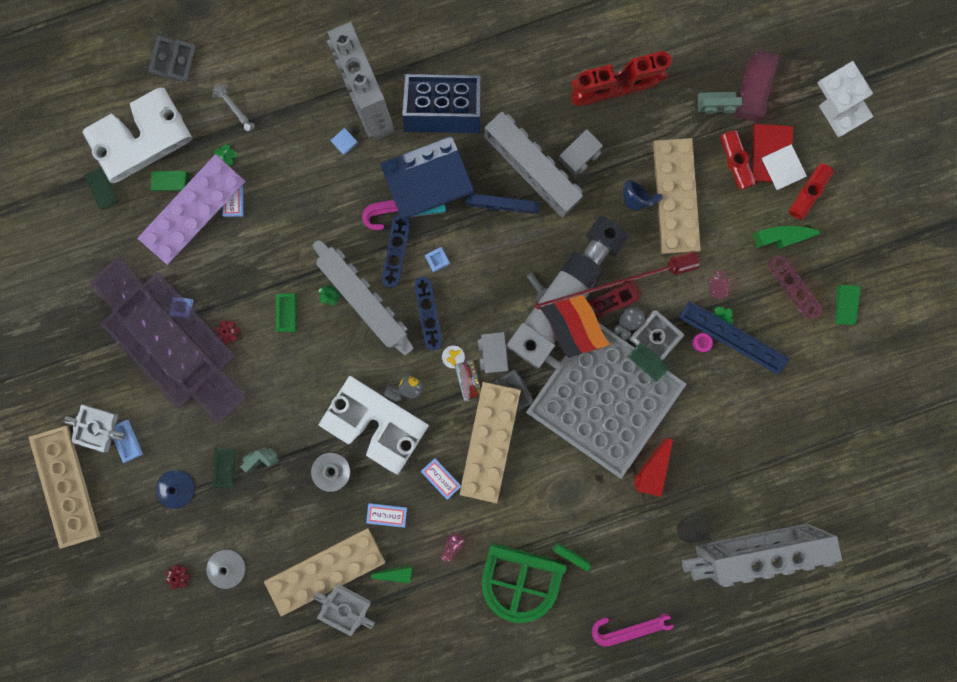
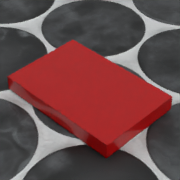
(766, 141)

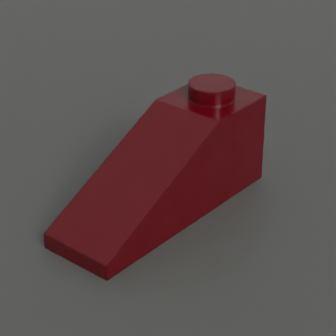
(615, 298)

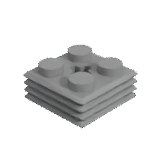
(668, 336)

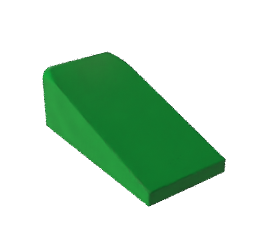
(169, 180)
(847, 304)
(398, 574)

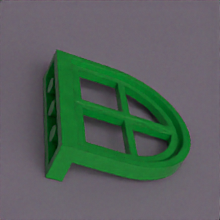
(525, 559)

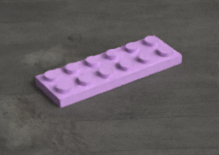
(191, 209)

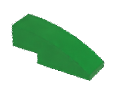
(783, 235)

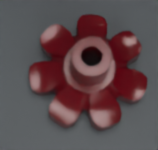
(227, 331)
(177, 577)

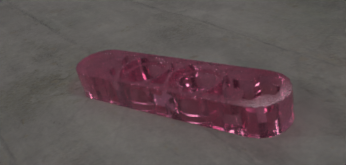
(797, 285)

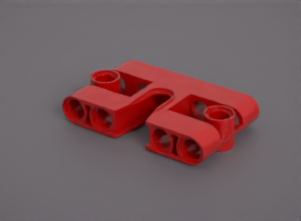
(646, 69)

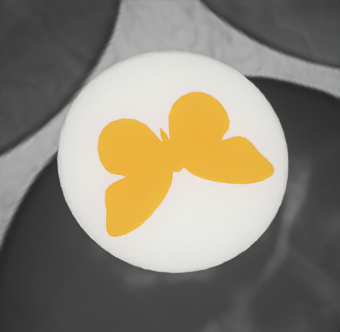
(453, 355)

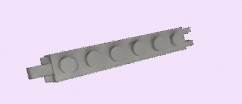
(361, 298)

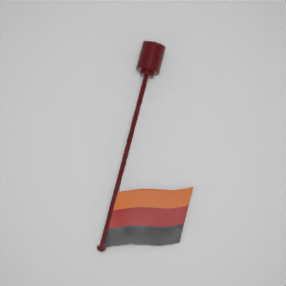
(575, 320)

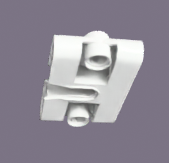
(156, 138)
(362, 407)

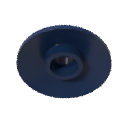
(184, 489)

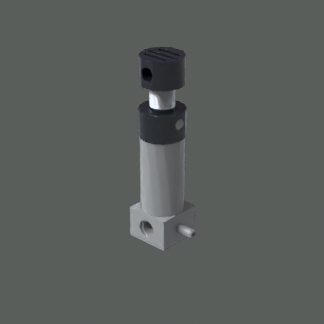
(576, 275)

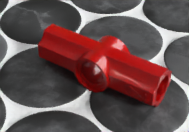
(733, 148)
(817, 183)

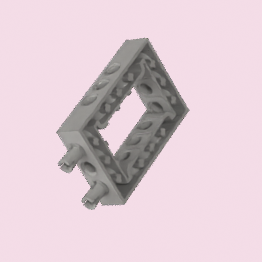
(361, 80)
(728, 566)

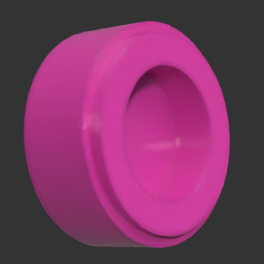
(702, 342)

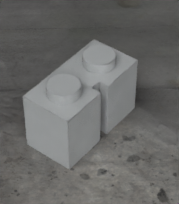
(580, 152)
(494, 352)

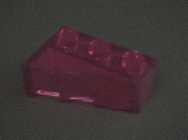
(757, 85)

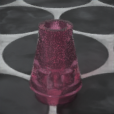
(453, 545)

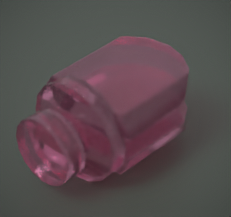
(719, 285)

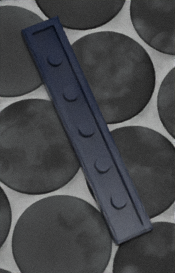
(734, 337)

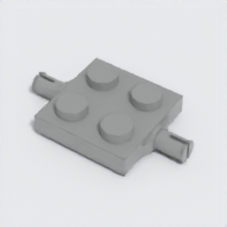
(94, 428)
(344, 609)

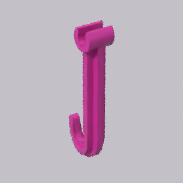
(377, 209)
(630, 632)

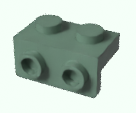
(718, 102)
(253, 459)

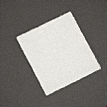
(784, 167)

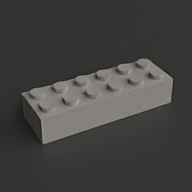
(532, 164)

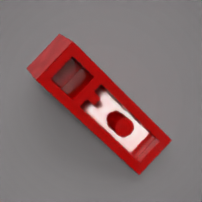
(653, 472)

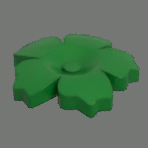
(226, 154)
(329, 294)
(725, 315)

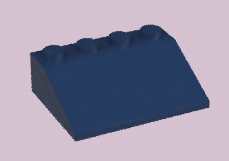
(441, 103)
(426, 178)

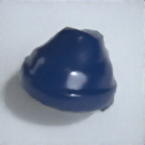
(636, 197)

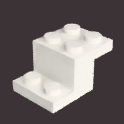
(845, 99)

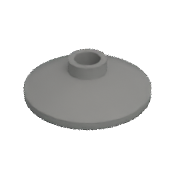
(321, 475)
(232, 562)

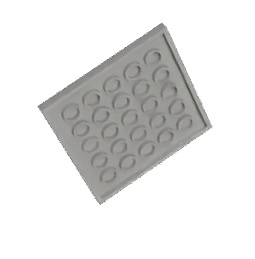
(605, 403)

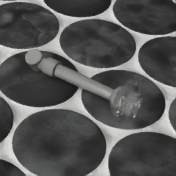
(220, 91)

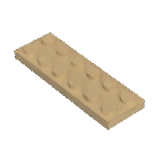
(678, 187)
(490, 442)
(64, 486)
(323, 571)

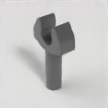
(537, 285)

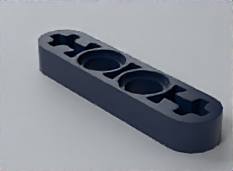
(501, 203)
(395, 251)
(430, 313)

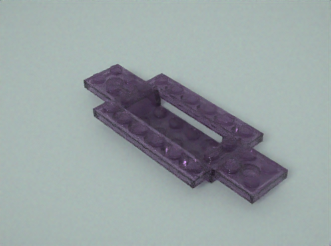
(162, 346)

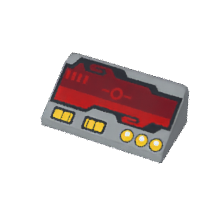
(468, 380)

